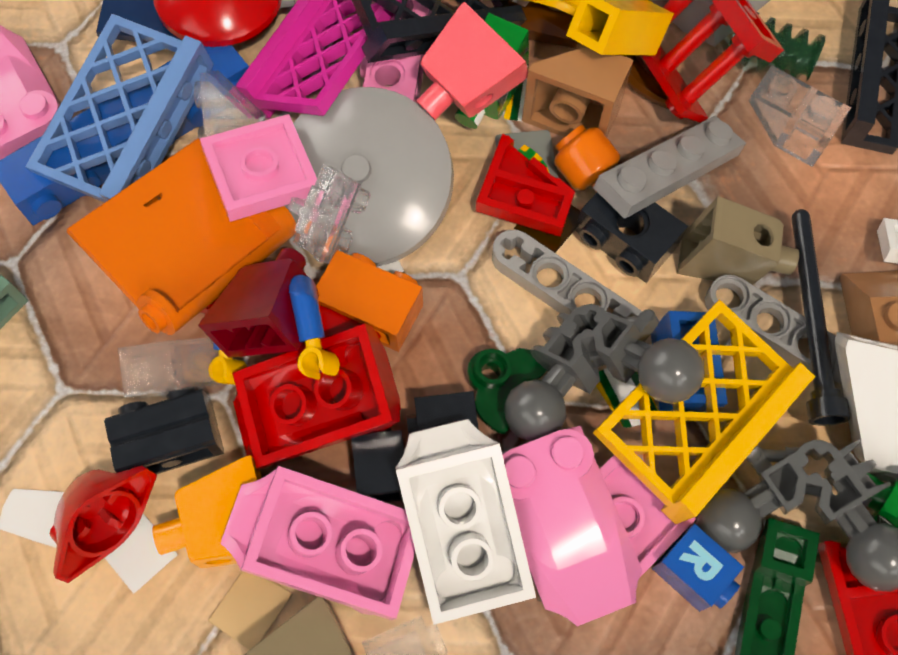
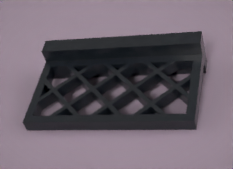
(413, 35)

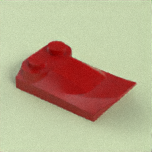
(293, 415)

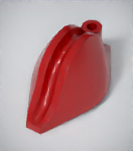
(97, 517)

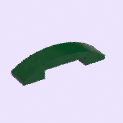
(776, 589)

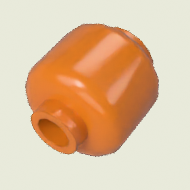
(585, 156)

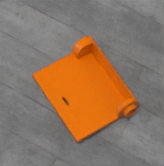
(179, 249)

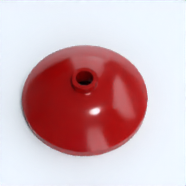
(217, 21)

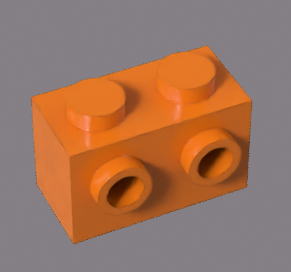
(371, 296)

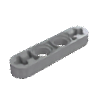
(573, 279)

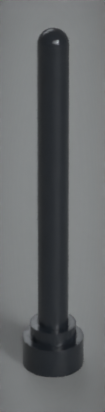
(826, 403)

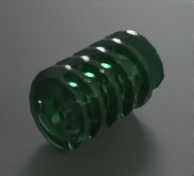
(797, 55)

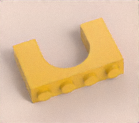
(615, 25)

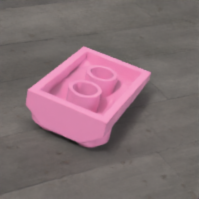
(25, 95)
(571, 527)
(322, 541)

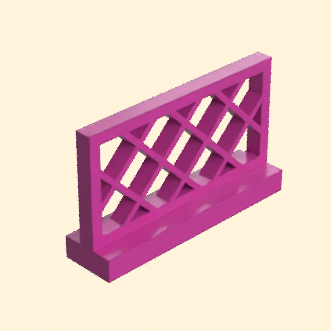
(292, 52)

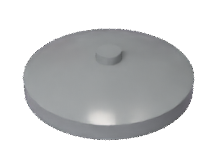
(395, 156)

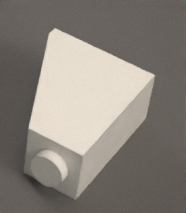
(871, 386)

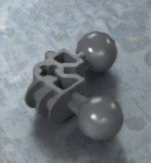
(594, 338)
(736, 516)

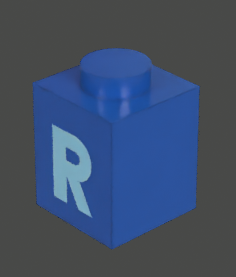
(699, 570)

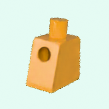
(204, 514)

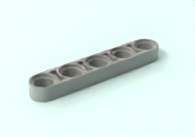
(792, 324)

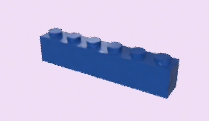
(42, 198)

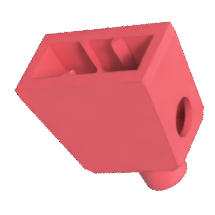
(469, 66)

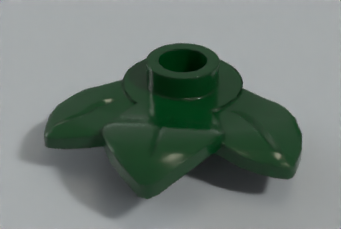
(492, 393)

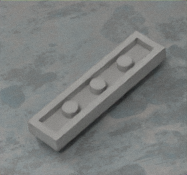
(668, 166)

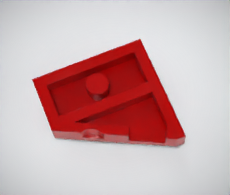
(524, 191)

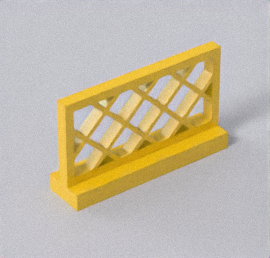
(727, 446)

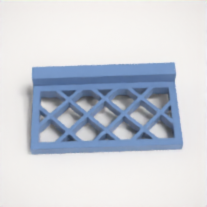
(157, 120)

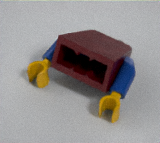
(268, 312)

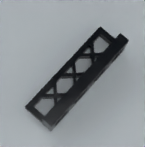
(868, 75)

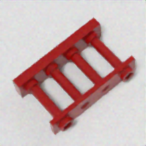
(750, 39)

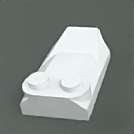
(463, 521)

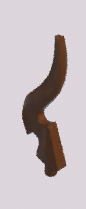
(552, 26)

